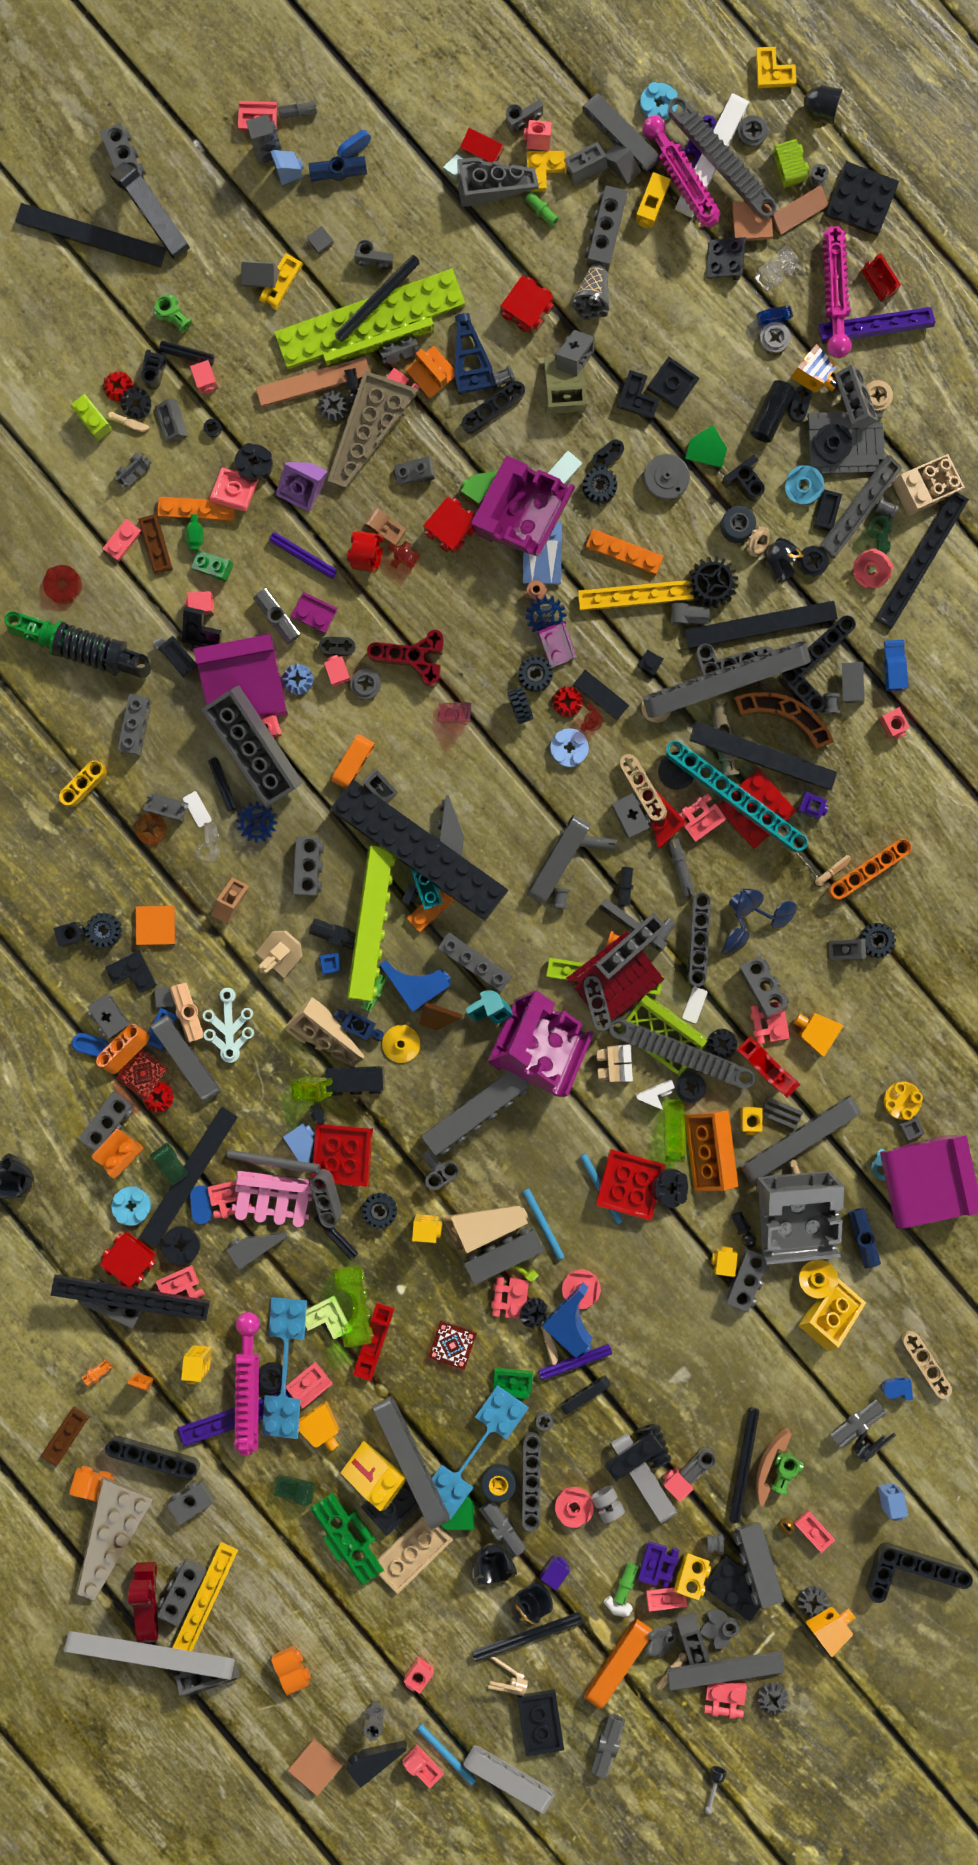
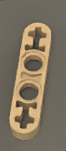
(644, 786)
(928, 1363)

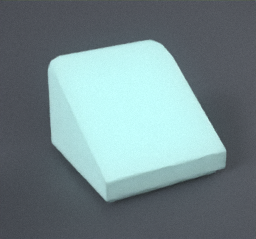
(451, 167)

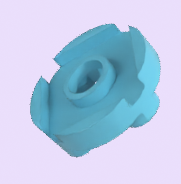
(654, 92)
(815, 486)
(138, 1197)

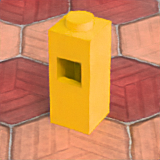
(652, 200)

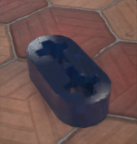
(774, 315)

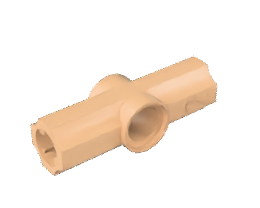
(191, 1023)

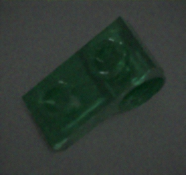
(882, 542)
(169, 1164)
(296, 1489)

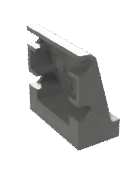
(800, 1216)

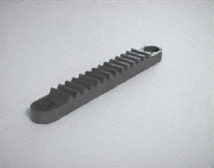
(722, 158)
(682, 1053)

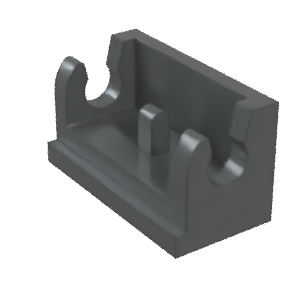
(586, 163)
(853, 682)
(166, 807)

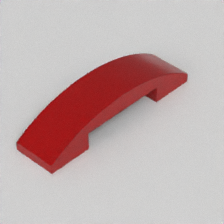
(370, 1352)

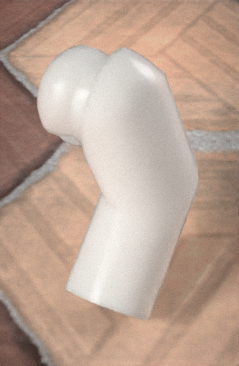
(618, 1610)

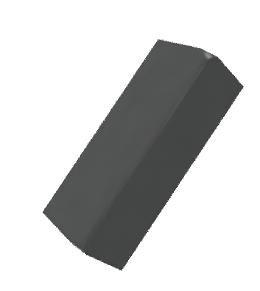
(259, 274)
(171, 420)

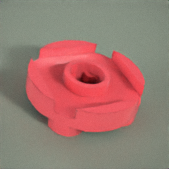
(874, 558)
(574, 1279)
(564, 1512)

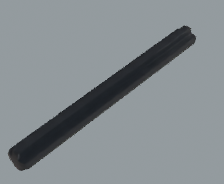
(375, 300)
(744, 1465)
(527, 1636)

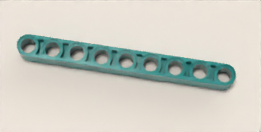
(745, 798)

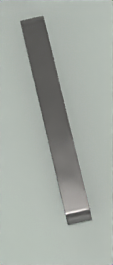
(726, 679)

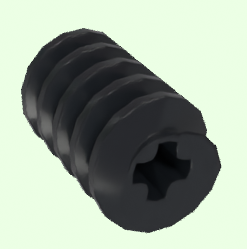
(662, 1457)

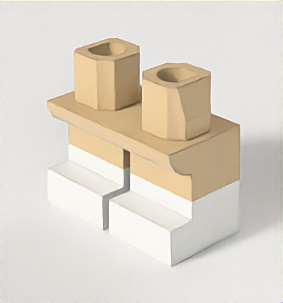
(613, 1055)

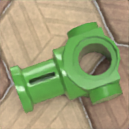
(173, 314)
(783, 1473)

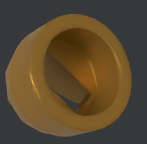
(789, 1522)

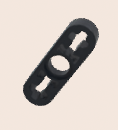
(585, 1394)

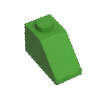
(477, 487)

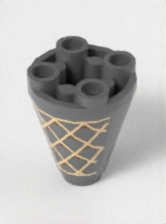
(593, 294)

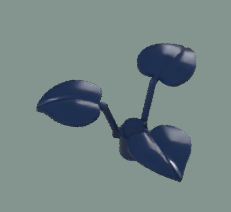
(744, 904)

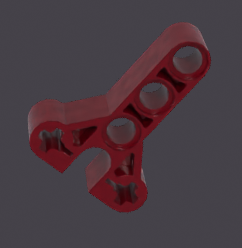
(423, 648)
(143, 1600)

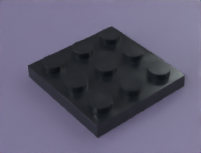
(862, 198)

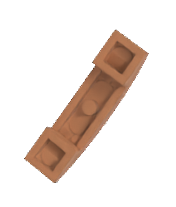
(779, 1442)

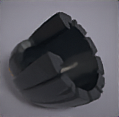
(15, 1177)
(492, 1566)

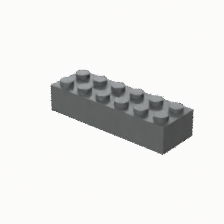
(252, 746)
(474, 1111)

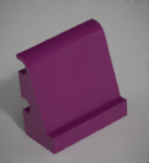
(521, 507)
(245, 663)
(541, 1044)
(930, 1180)

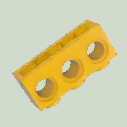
(426, 1228)
(196, 1364)

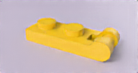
(289, 268)

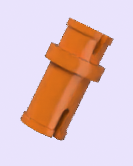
(94, 1374)

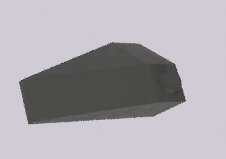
(488, 181)

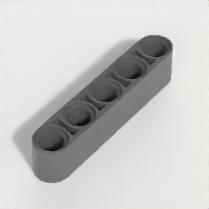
(620, 131)
(558, 859)
(693, 947)
(185, 1058)
(529, 1471)

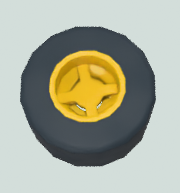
(495, 1489)

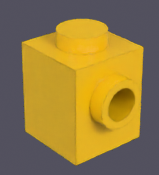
(724, 1261)

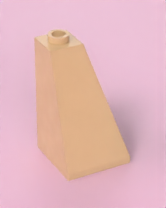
(478, 1228)

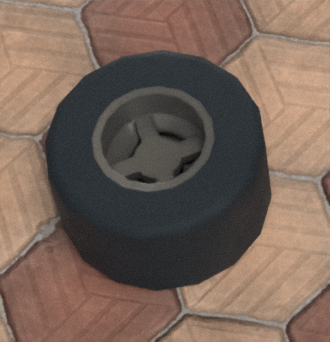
(744, 524)

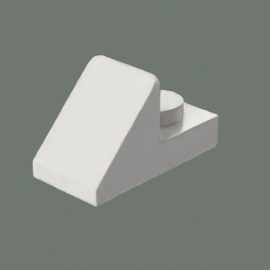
(650, 1095)

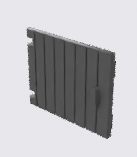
(866, 444)

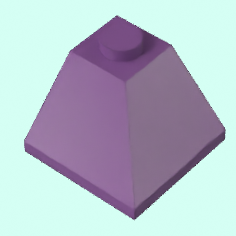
(301, 484)

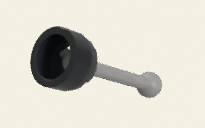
(718, 1776)

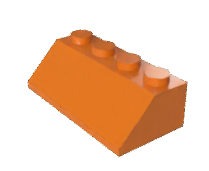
(711, 1151)

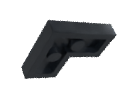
(633, 399)
(194, 631)
(134, 967)

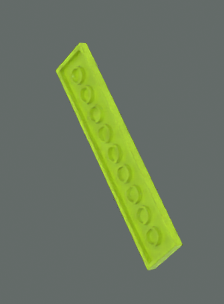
(405, 304)

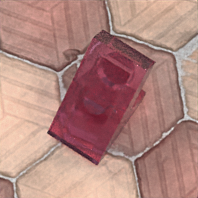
(454, 713)

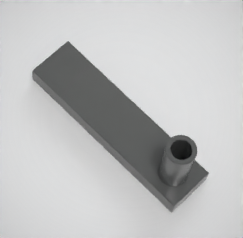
(628, 922)

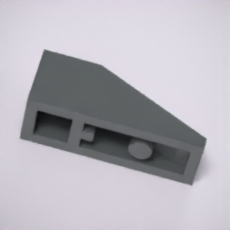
(251, 1247)
(692, 1639)

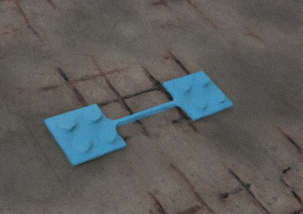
(281, 1412)
(500, 1415)

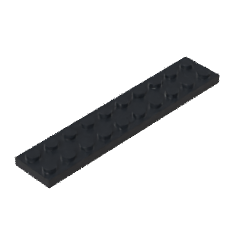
(419, 850)

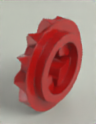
(108, 387)
(562, 708)
(167, 1097)

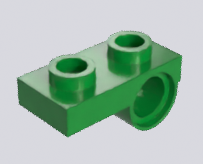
(212, 565)

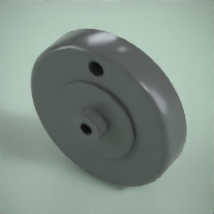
(666, 477)

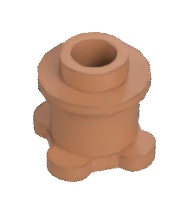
(530, 594)

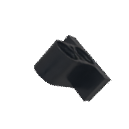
(745, 484)

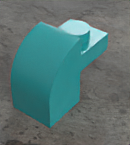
(490, 1005)

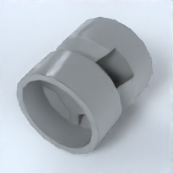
(606, 1501)

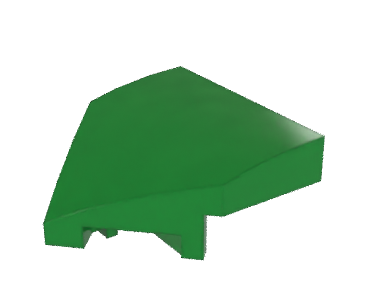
(707, 448)
(514, 1381)
(463, 1518)

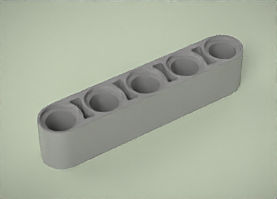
(648, 1483)
(509, 1779)

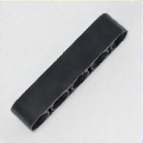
(143, 1458)

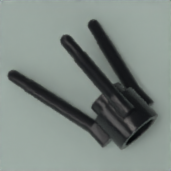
(866, 1450)

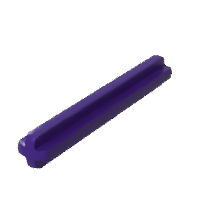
(303, 555)
(574, 1362)

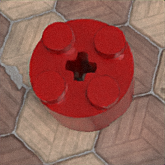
(365, 551)

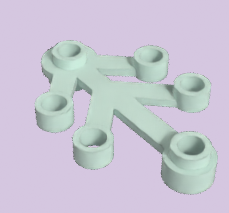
(228, 1028)

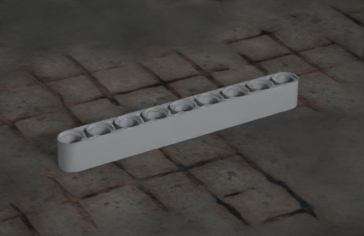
(149, 1655)

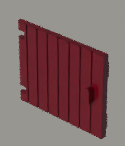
(623, 988)

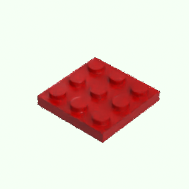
(765, 792)
(344, 1153)
(628, 1184)

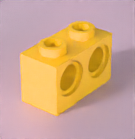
(686, 1575)

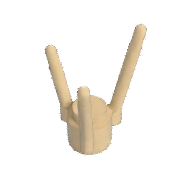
(516, 1686)

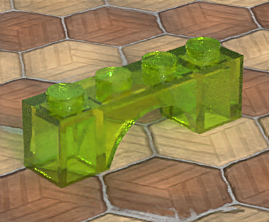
(357, 1329)

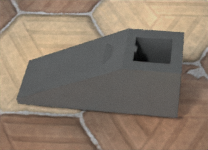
(450, 828)

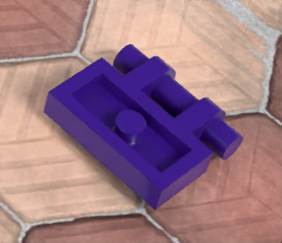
(652, 1564)

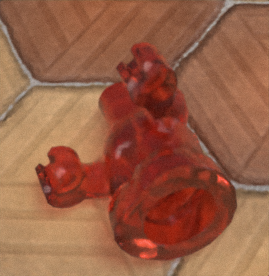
(403, 555)
(593, 720)

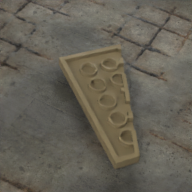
(373, 415)
(112, 1526)

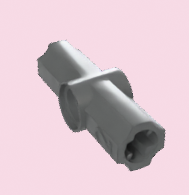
(283, 625)
(858, 1423)
(502, 1528)
(374, 1720)
(607, 1745)

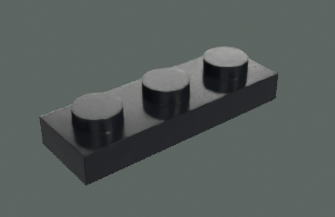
(633, 1456)

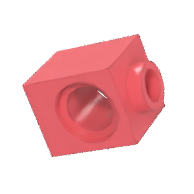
(538, 135)
(204, 377)
(201, 601)
(337, 670)
(898, 716)
(676, 1484)
(420, 1667)

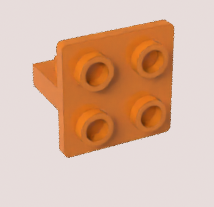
(431, 371)
(117, 1153)

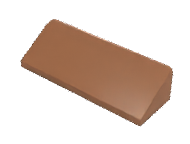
(800, 210)

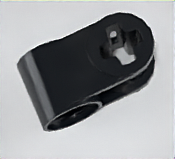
(153, 365)

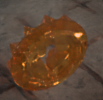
(159, 831)

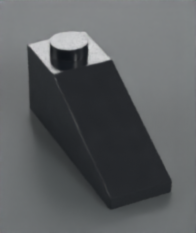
(372, 1760)

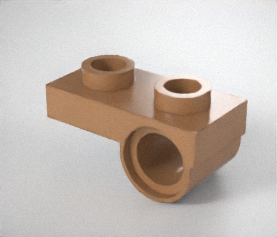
(382, 524)

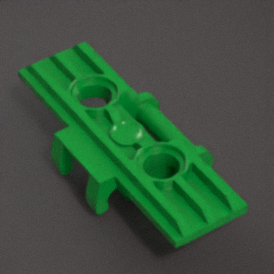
(341, 1540)

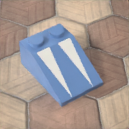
(547, 566)

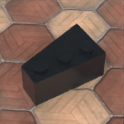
(356, 1080)

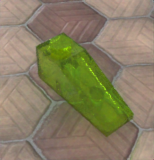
(674, 1131)

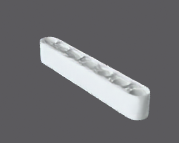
(725, 129)

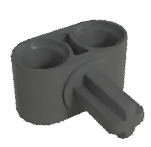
(438, 1170)

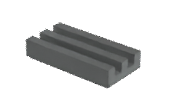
(796, 1119)

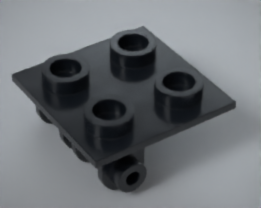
(726, 258)

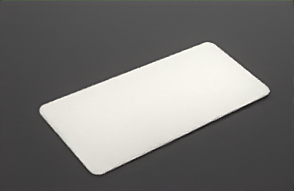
(197, 809)
(694, 1004)

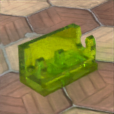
(310, 1089)

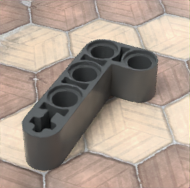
(712, 662)

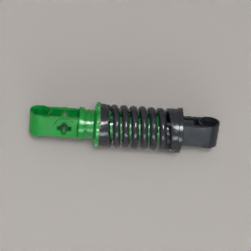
(79, 645)

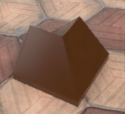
(437, 1017)

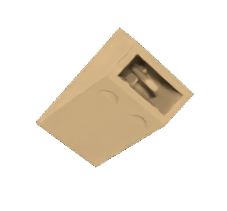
(927, 484)

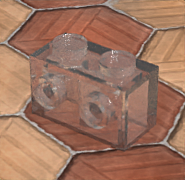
(776, 268)

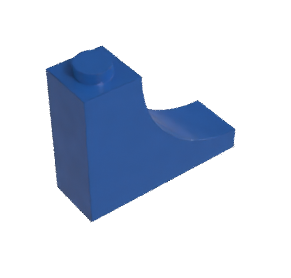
(417, 989)
(566, 1323)

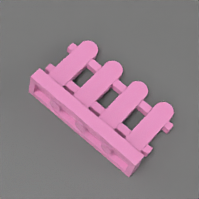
(265, 1184)

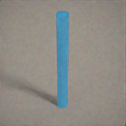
(596, 1180)
(543, 1224)
(446, 1754)

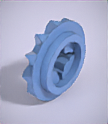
(304, 685)

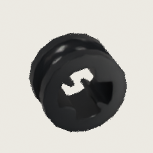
(211, 422)

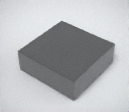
(320, 240)
(163, 997)
(911, 1129)

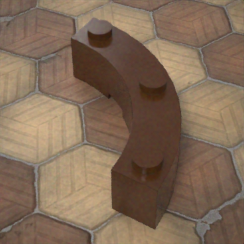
(789, 710)

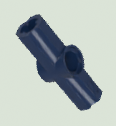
(325, 169)
(868, 1249)

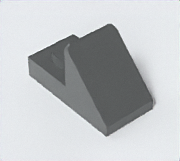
(847, 949)

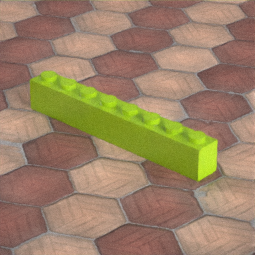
(370, 924)

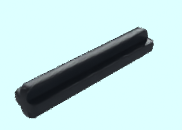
(185, 352)
(222, 784)
(338, 1239)

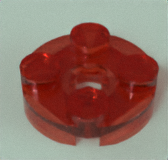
(54, 576)

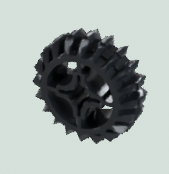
(718, 586)

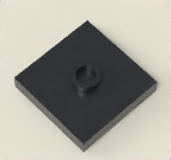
(673, 383)

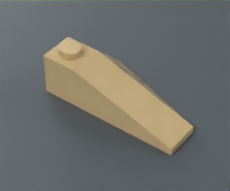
(320, 1028)

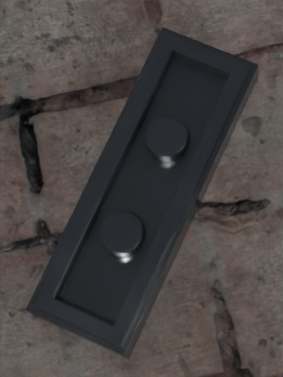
(601, 695)

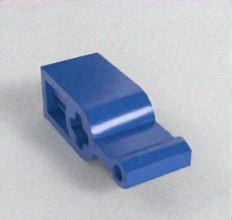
(895, 666)

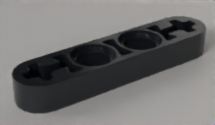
(493, 407)

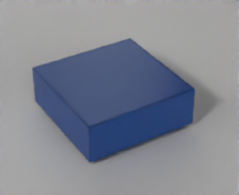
(330, 963)

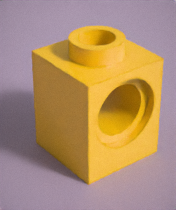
(746, 1112)

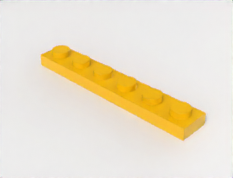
(634, 595)
(205, 1597)

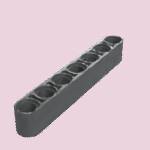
(800, 1139)
(411, 1463)

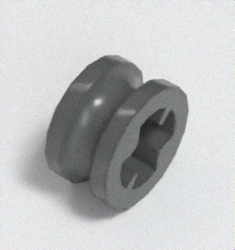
(549, 1422)

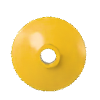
(405, 1034)
(820, 1269)

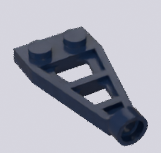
(474, 379)

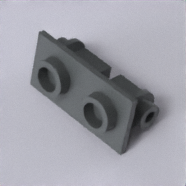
(390, 351)
(137, 464)

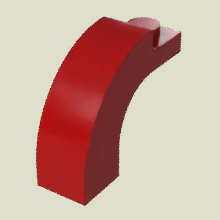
(768, 1067)

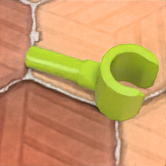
(530, 1276)

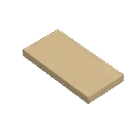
(412, 1553)

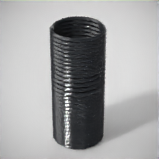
(770, 415)

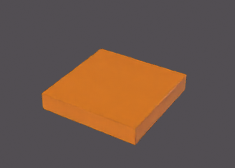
(155, 925)

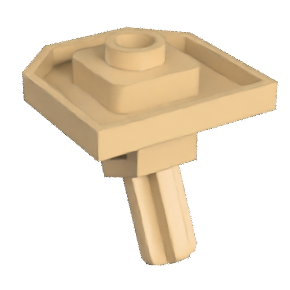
(279, 952)

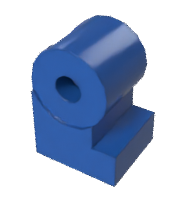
(897, 1386)

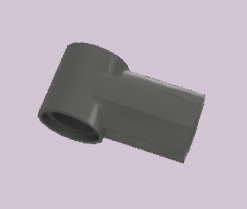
(684, 614)
(696, 1466)

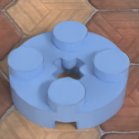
(562, 739)

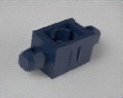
(341, 1015)

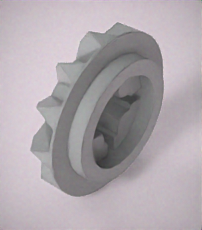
(774, 329)

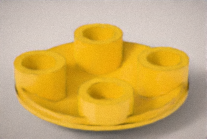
(902, 1100)

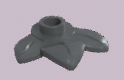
(717, 1629)
(661, 1641)

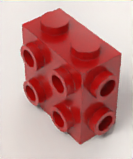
(527, 304)
(450, 525)
(128, 1259)

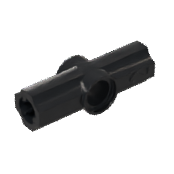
(333, 933)

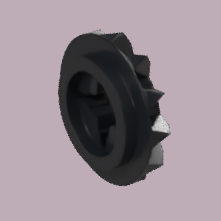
(145, 403)
(821, 564)
(713, 1042)
(698, 1091)
(528, 1308)
(267, 1385)

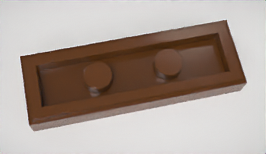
(155, 544)
(65, 1436)

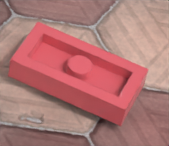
(122, 540)
(814, 1531)
(664, 1599)

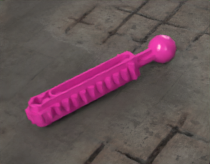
(682, 173)
(836, 290)
(247, 1387)

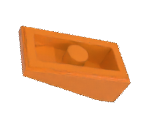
(141, 1382)

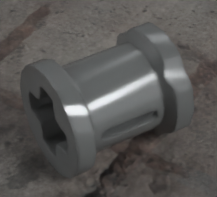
(821, 172)
(503, 376)
(886, 508)
(831, 703)
(560, 898)

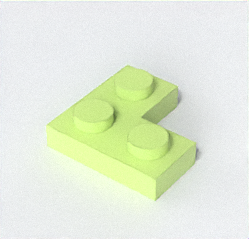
(326, 1312)

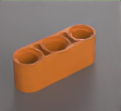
(352, 761)
(122, 1049)

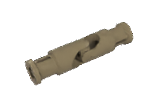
(720, 719)

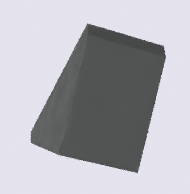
(623, 164)
(380, 786)

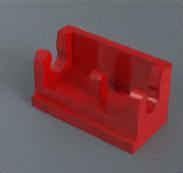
(482, 146)
(881, 278)

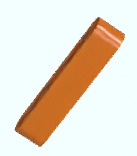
(878, 867)
(618, 1664)

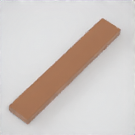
(309, 382)

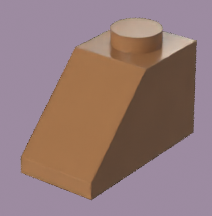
(229, 900)

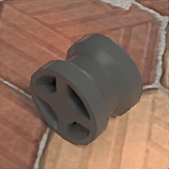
(714, 1544)

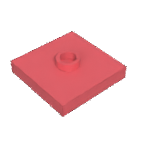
(232, 490)

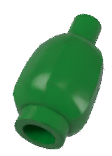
(194, 533)

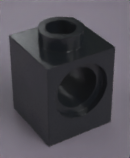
(61, 934)

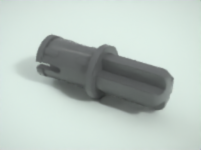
(297, 110)

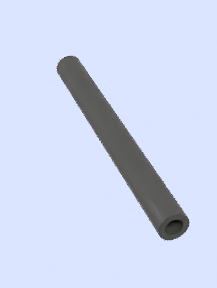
(273, 1161)

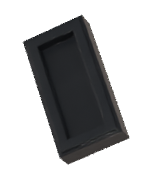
(827, 510)
(178, 656)

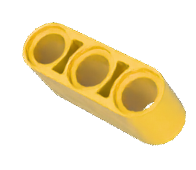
(92, 782)

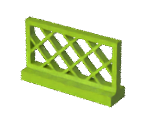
(671, 1020)

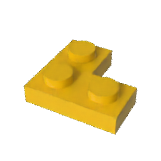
(769, 73)
(544, 163)

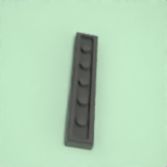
(861, 506)
(725, 1670)

